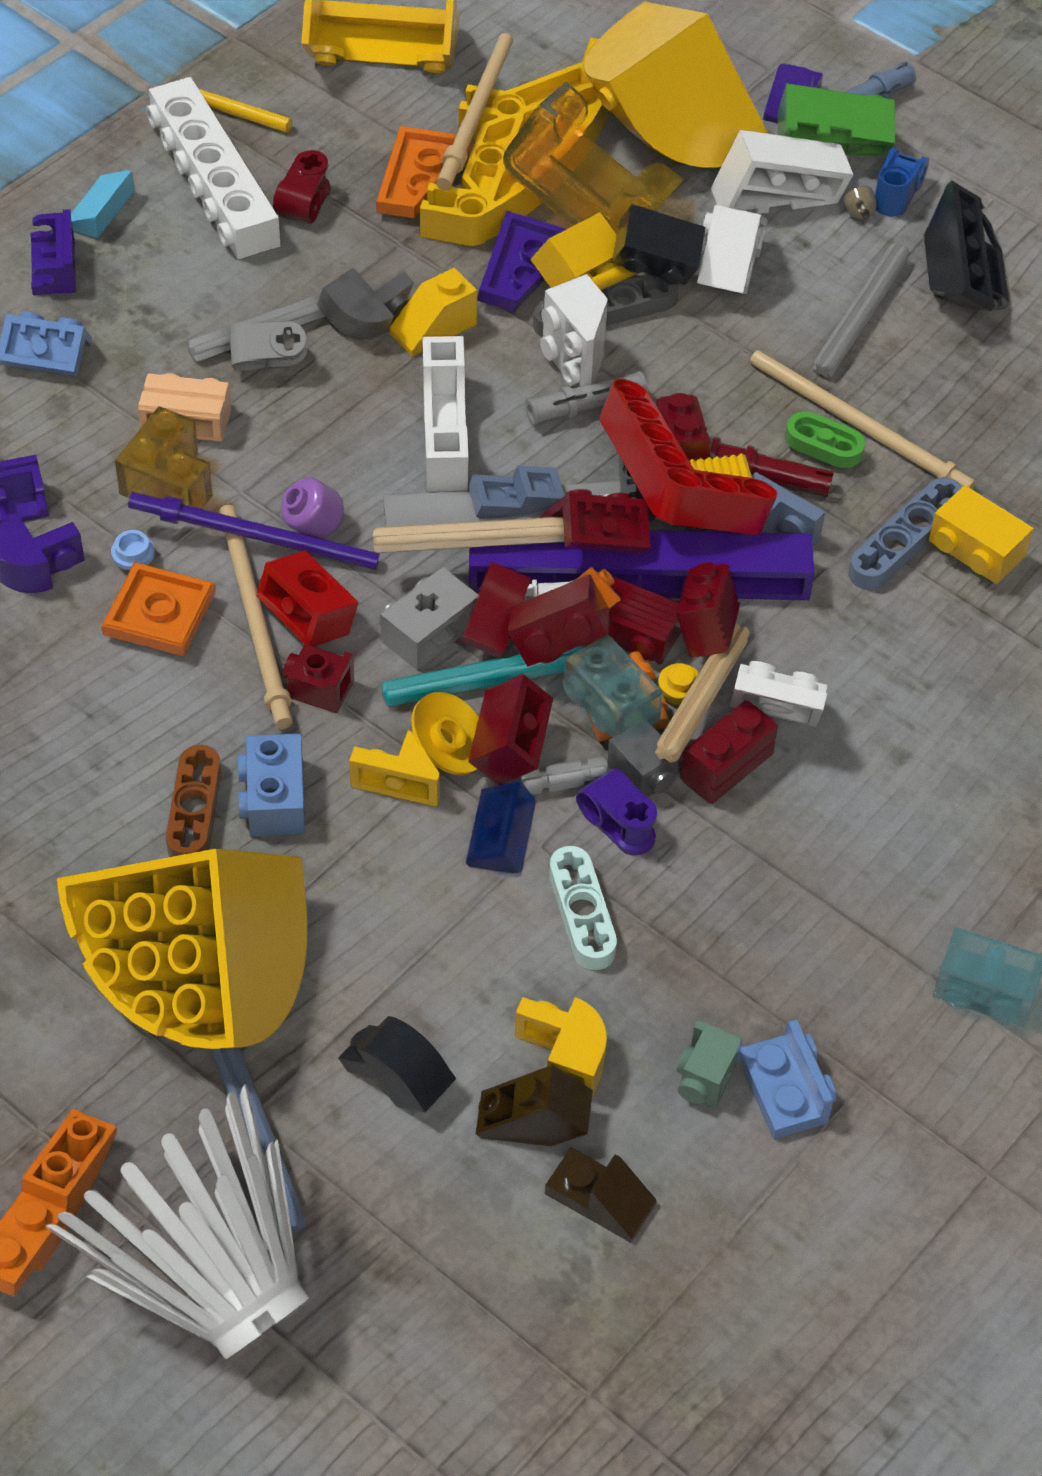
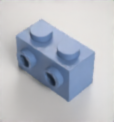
(273, 785)

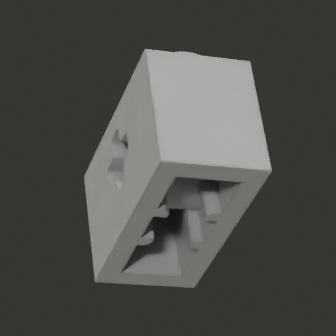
(427, 618)

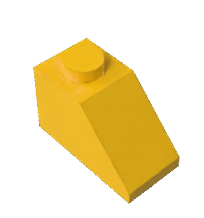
(437, 308)

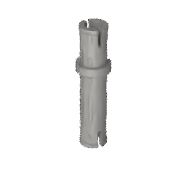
(571, 401)

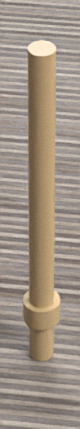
(455, 154)

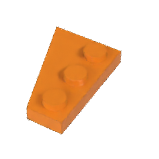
(411, 168)

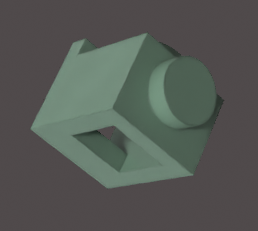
(708, 1064)

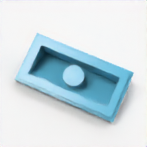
(102, 203)

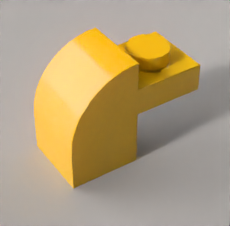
(574, 1037)

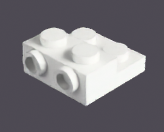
(781, 696)

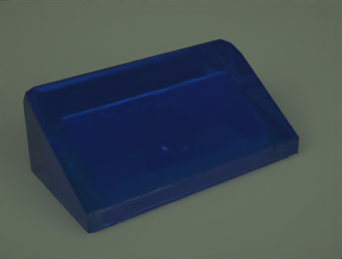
(501, 828)

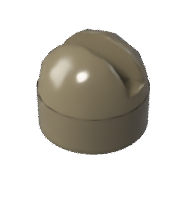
(860, 202)

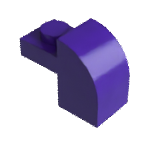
(31, 561)

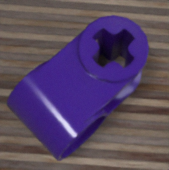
(620, 812)

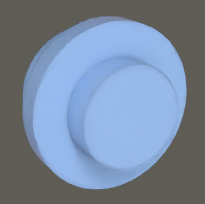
(130, 548)

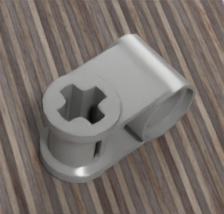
(262, 345)

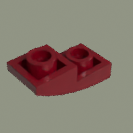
(490, 615)

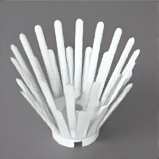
(247, 1278)

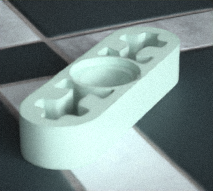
(578, 925)

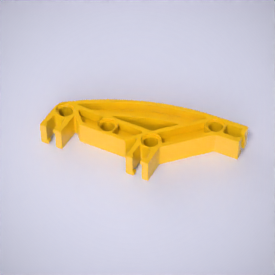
(488, 191)

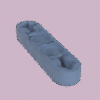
(899, 529)

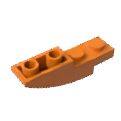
(51, 1186)

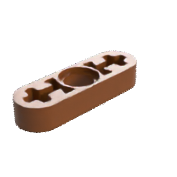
(187, 788)

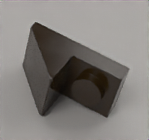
(602, 1193)

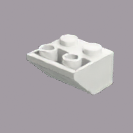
(575, 329)

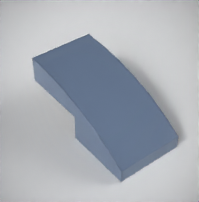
(526, 492)

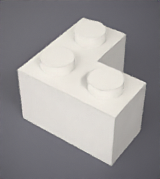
(730, 248)

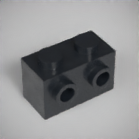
(658, 245)

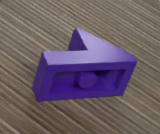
(788, 75)

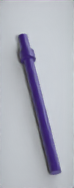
(173, 511)

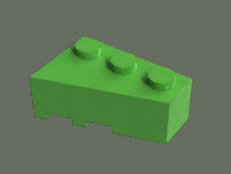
(856, 121)

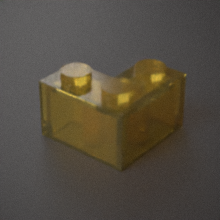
(164, 461)

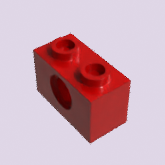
(307, 598)

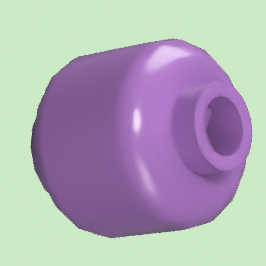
(312, 508)

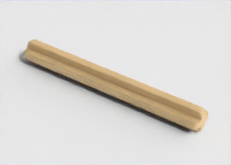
(468, 534)
(700, 698)

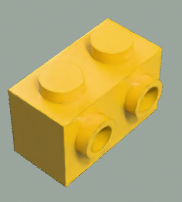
(577, 251)
(980, 534)

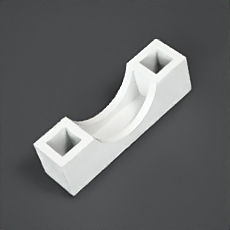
(445, 414)

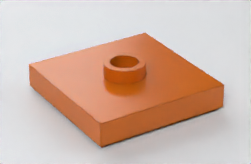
(159, 609)

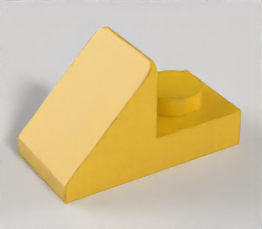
(403, 776)

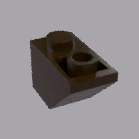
(535, 1109)

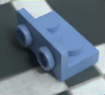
(43, 344)
(788, 1082)

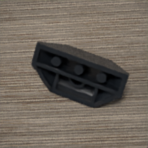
(965, 253)

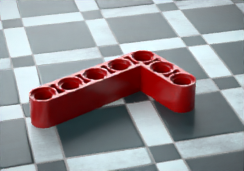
(666, 475)

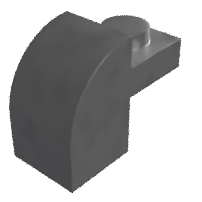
(360, 310)

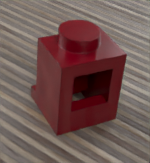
(319, 677)

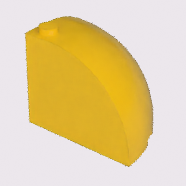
(672, 84)
(194, 942)

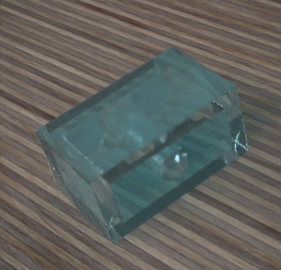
(989, 977)

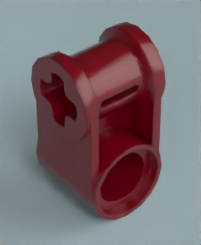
(303, 187)

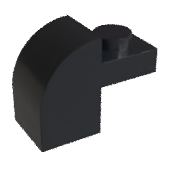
(401, 1062)

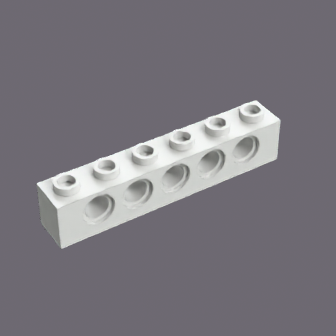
(213, 168)

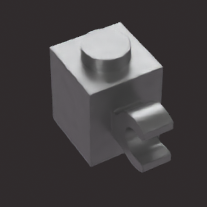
(636, 757)

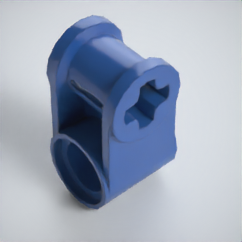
(899, 181)

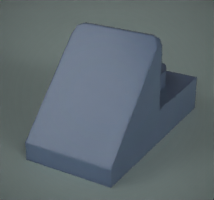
(792, 513)

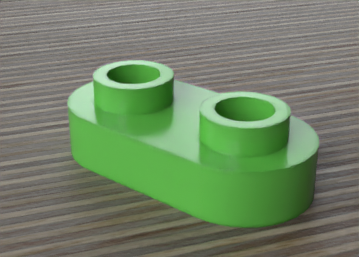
(825, 439)

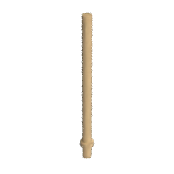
(860, 420)
(276, 697)

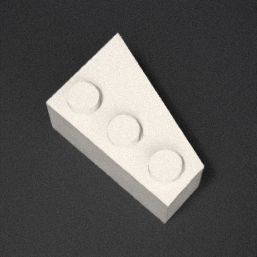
(780, 171)

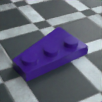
(510, 272)

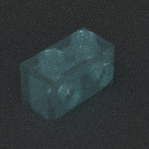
(611, 687)

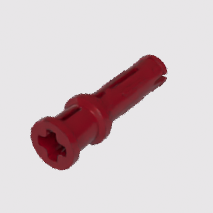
(778, 470)

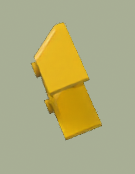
(381, 34)

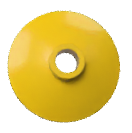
(445, 731)

